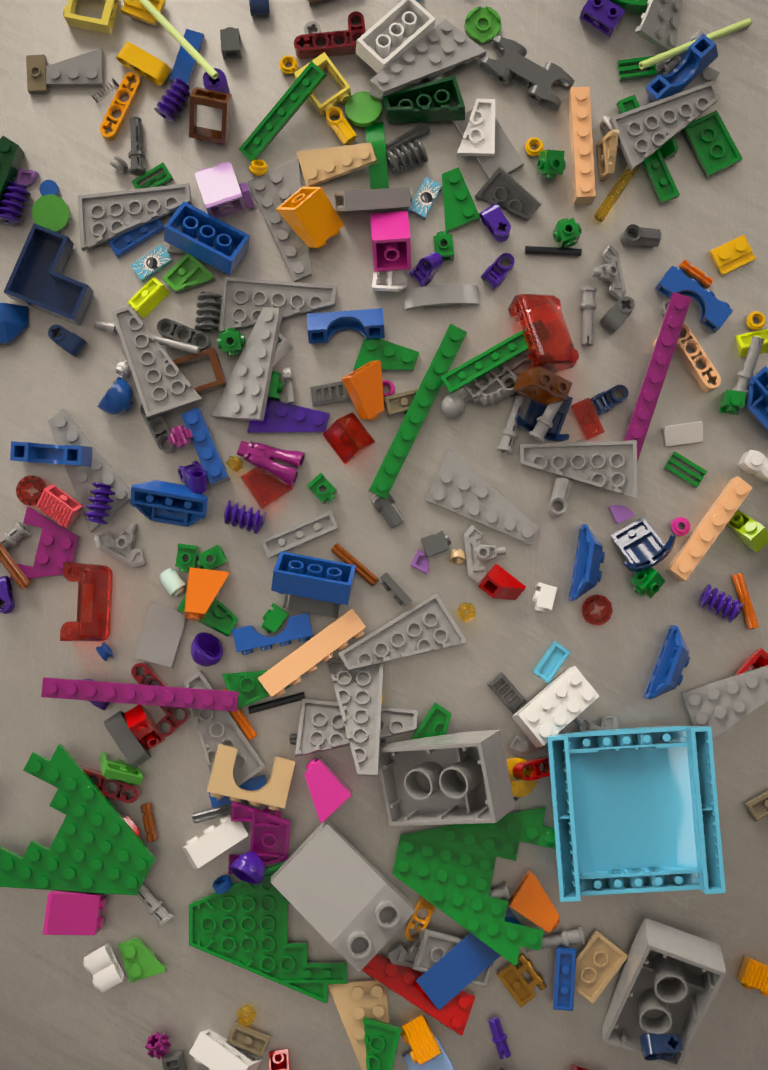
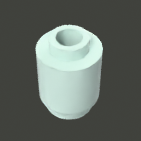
(172, 582)

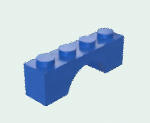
(699, 56)
(713, 310)
(324, 325)
(205, 447)
(51, 453)
(249, 638)

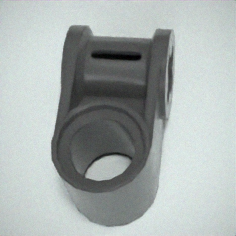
(616, 315)

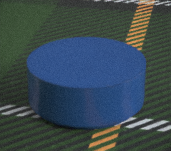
(49, 187)
(222, 884)

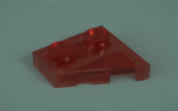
(264, 487)

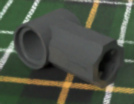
(643, 236)
(388, 510)

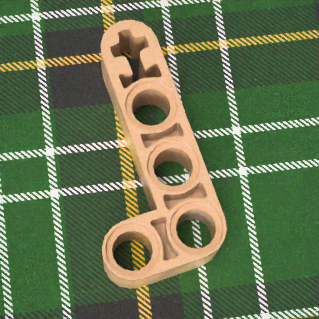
(697, 356)

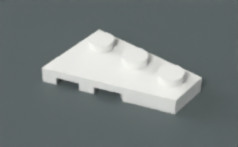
(480, 131)

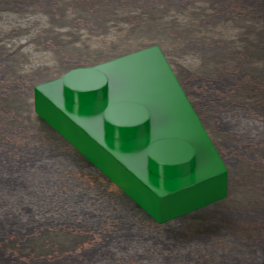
(457, 200)
(434, 723)
(381, 1044)

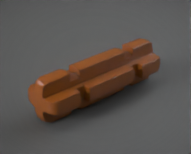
(149, 822)

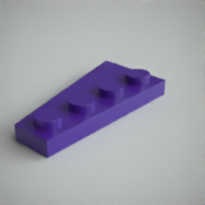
(289, 418)

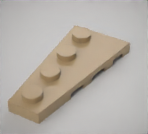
(333, 162)

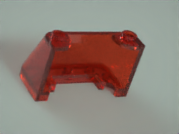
(544, 331)
(93, 602)

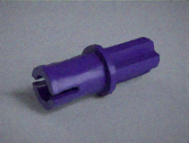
(499, 1037)

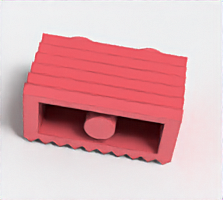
(59, 506)

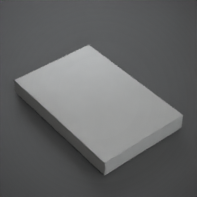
(161, 635)

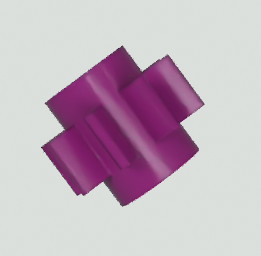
(180, 436)
(158, 1045)

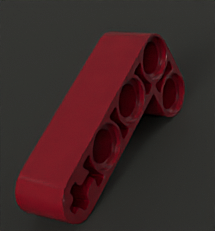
(330, 40)
(170, 716)
(103, 786)

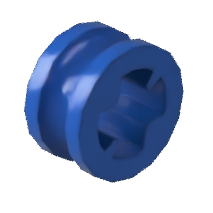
(105, 651)

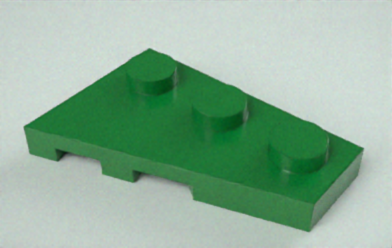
(392, 356)
(217, 618)
(248, 686)

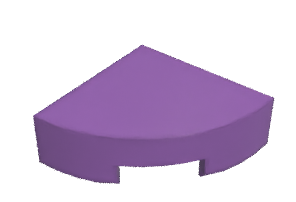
(26, 177)
(246, 194)
(620, 513)
(420, 562)

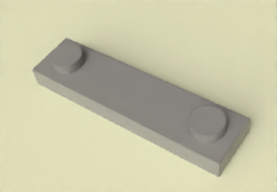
(299, 534)

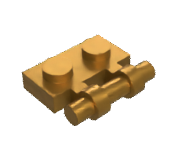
(517, 985)

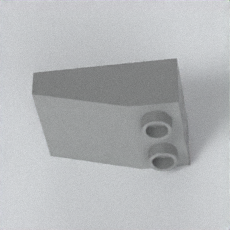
(446, 779)
(342, 895)
(663, 988)

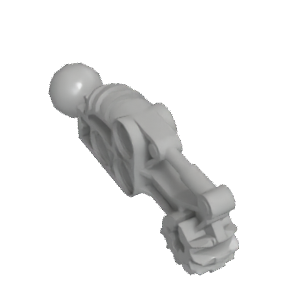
(494, 391)

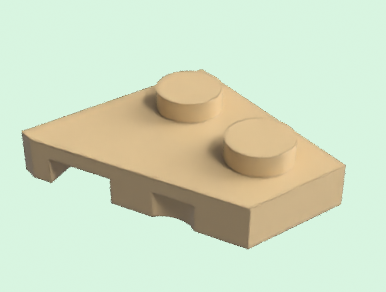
(606, 154)

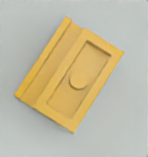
(136, 10)
(732, 255)

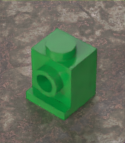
(447, 251)
(276, 386)
(732, 402)
(315, 485)
(190, 550)
(219, 558)
(274, 619)

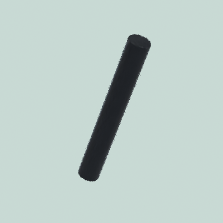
(553, 251)
(276, 702)

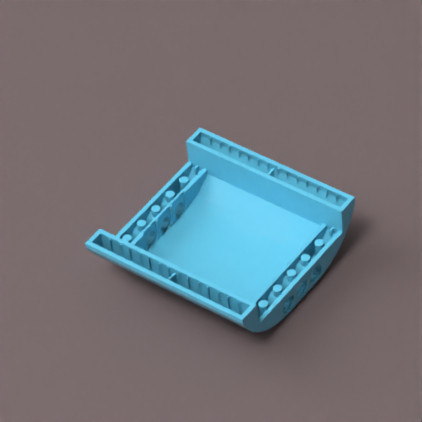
(635, 811)

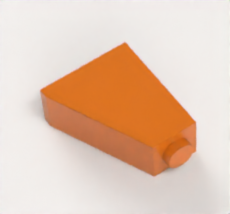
(366, 389)
(201, 591)
(534, 903)

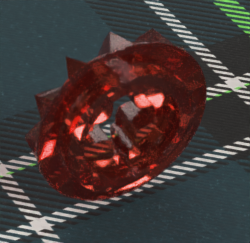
(27, 483)
(594, 618)

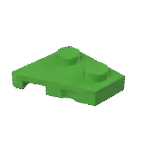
(187, 274)
(120, 770)
(139, 960)

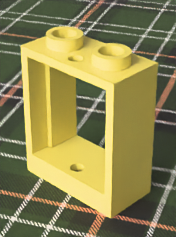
(102, 25)
(323, 63)

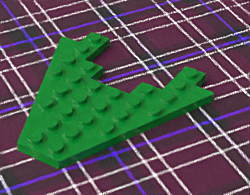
(93, 846)
(456, 868)
(251, 932)

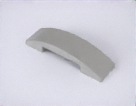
(441, 295)

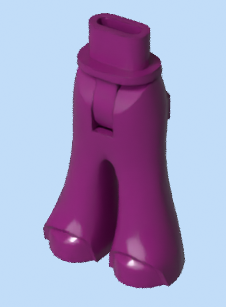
(262, 455)

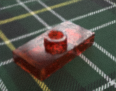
(587, 419)

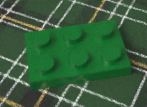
(712, 143)

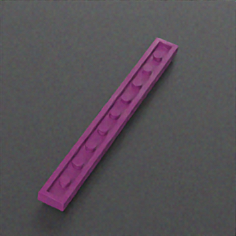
(657, 369)
(140, 694)

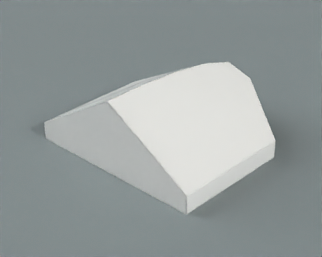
(389, 281)

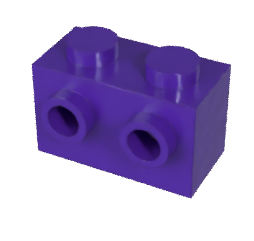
(602, 15)

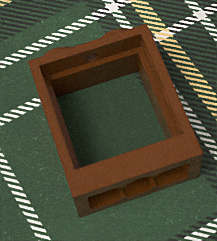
(211, 99)
(212, 354)
(546, 385)

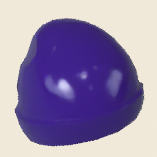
(206, 649)
(249, 868)

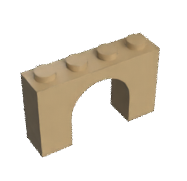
(273, 793)

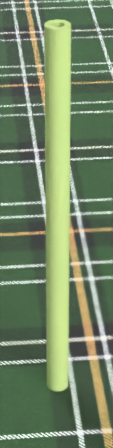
(180, 39)
(684, 48)

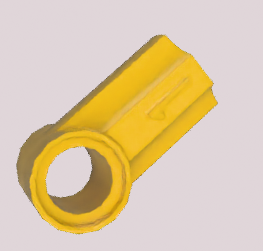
(341, 126)

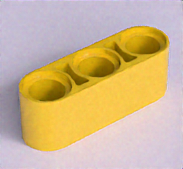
(144, 63)

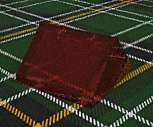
(348, 437)

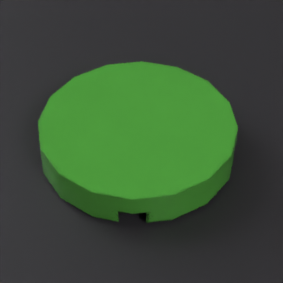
(482, 25)
(363, 109)
(51, 212)

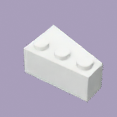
(214, 841)
(217, 1054)

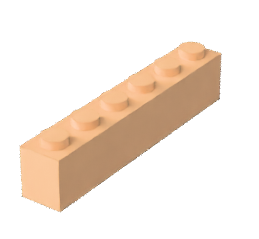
(581, 145)
(709, 529)
(311, 653)

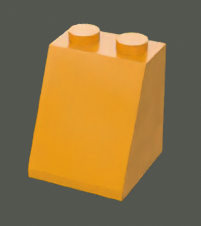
(311, 216)

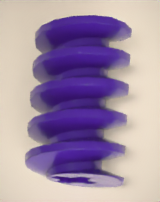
(219, 84)
(173, 99)
(13, 203)
(99, 503)
(244, 517)
(720, 603)

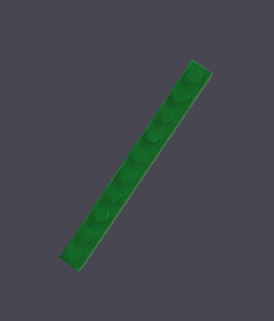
(417, 412)

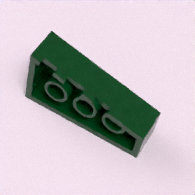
(426, 102)
(10, 162)

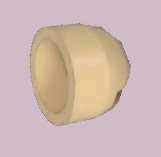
(457, 557)

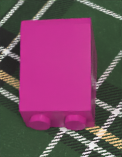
(390, 241)
(326, 788)
(74, 913)

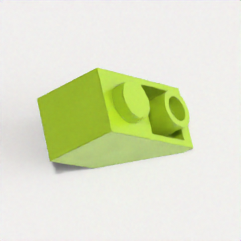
(748, 531)

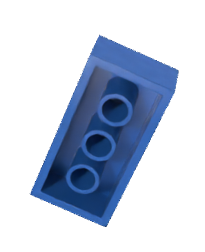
(206, 238)
(313, 578)

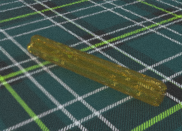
(615, 193)

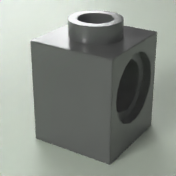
(230, 43)
(436, 543)

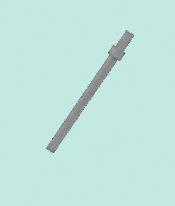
(112, 329)

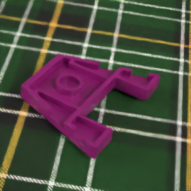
(54, 547)
(268, 834)

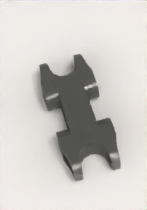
(527, 73)

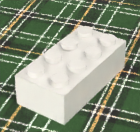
(394, 34)
(555, 706)

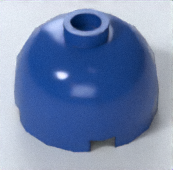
(117, 397)

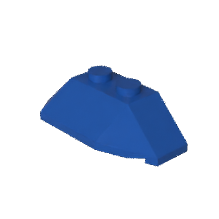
(12, 321)
(758, 396)
(169, 502)
(586, 563)
(669, 665)

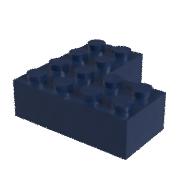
(39, 280)

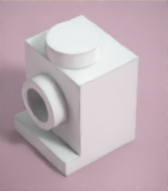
(544, 597)

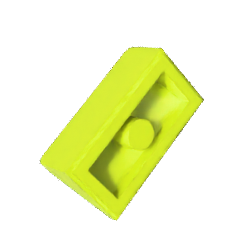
(148, 297)
(743, 341)

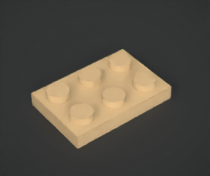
(597, 965)

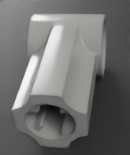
(560, 495)

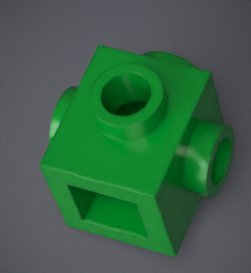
(551, 163)
(567, 238)
(239, 341)
(647, 582)

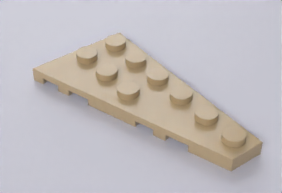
(354, 1002)

